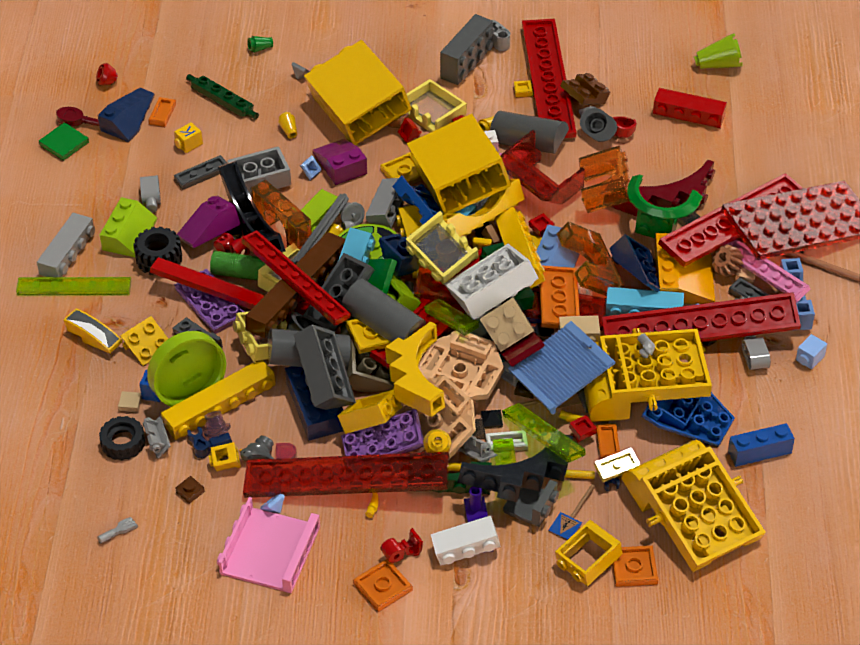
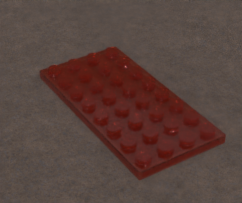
(796, 219)

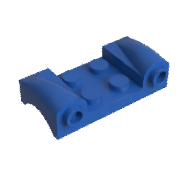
(417, 196)

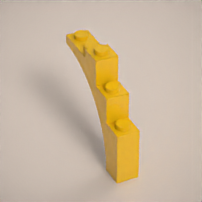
(409, 383)

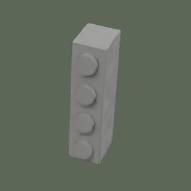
(66, 246)

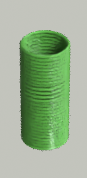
(245, 267)

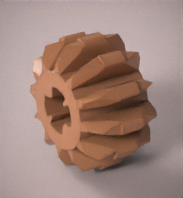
(727, 260)

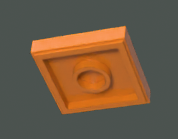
(635, 567)
(382, 585)

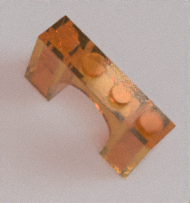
(614, 189)
(276, 207)
(600, 270)

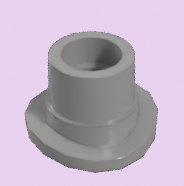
(353, 212)

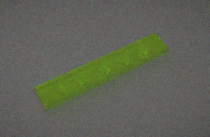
(73, 286)
(544, 432)

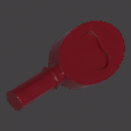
(74, 117)

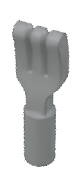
(123, 527)

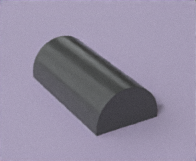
(513, 126)
(341, 278)
(381, 311)
(283, 350)

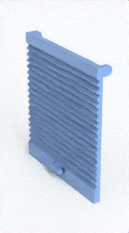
(562, 366)

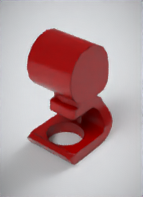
(227, 242)
(395, 551)

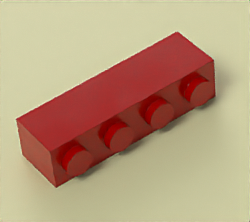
(689, 107)

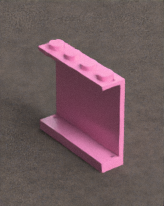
(268, 548)

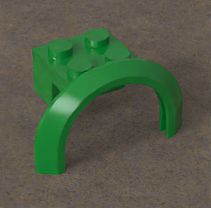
(657, 219)

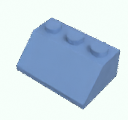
(552, 252)

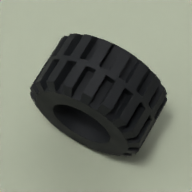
(155, 244)

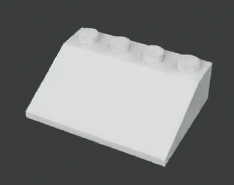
(492, 281)

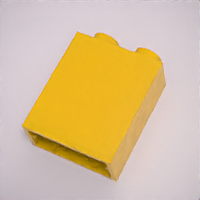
(357, 92)
(459, 164)

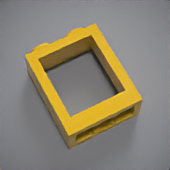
(369, 411)
(588, 532)

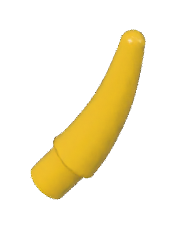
(568, 416)
(373, 505)

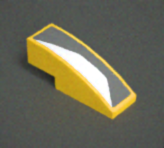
(92, 331)

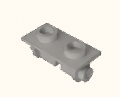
(157, 435)
(477, 449)

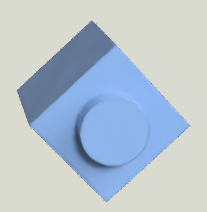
(811, 351)

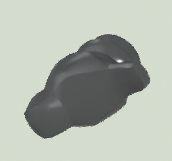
(257, 450)

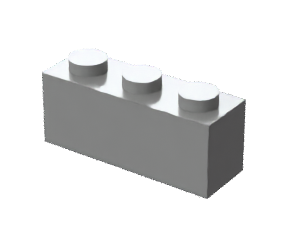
(384, 204)

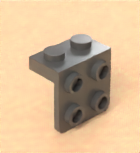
(532, 504)

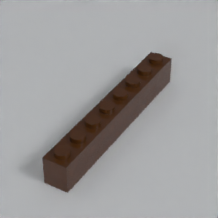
(282, 297)

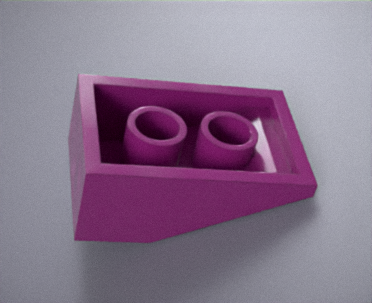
(341, 160)
(209, 221)

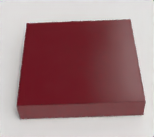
(522, 349)

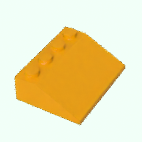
(693, 280)

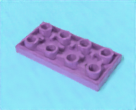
(212, 310)
(396, 436)

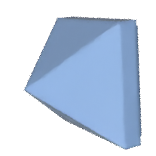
(310, 167)
(274, 504)

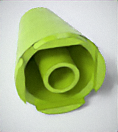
(720, 54)

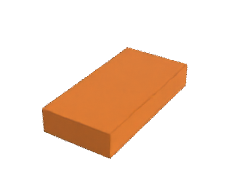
(162, 112)
(607, 440)

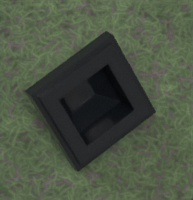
(492, 418)

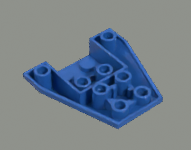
(694, 418)

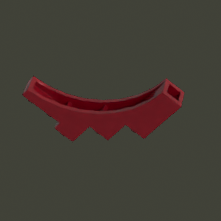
(674, 193)

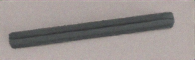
(323, 226)

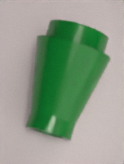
(259, 43)

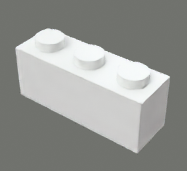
(465, 540)

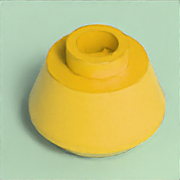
(430, 441)

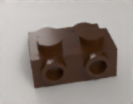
(586, 89)

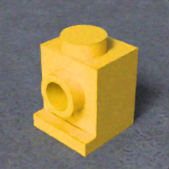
(227, 450)

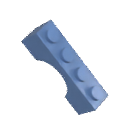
(804, 306)

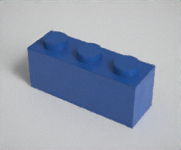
(761, 444)

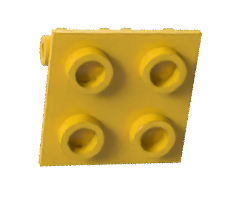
(144, 339)

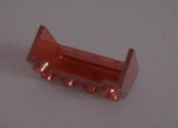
(520, 164)

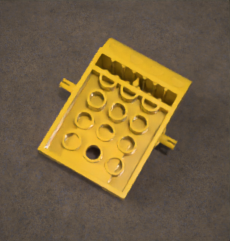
(647, 379)
(692, 500)

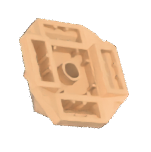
(467, 361)
(455, 418)

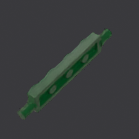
(222, 96)

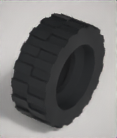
(119, 425)

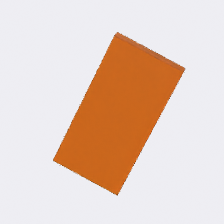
(558, 295)

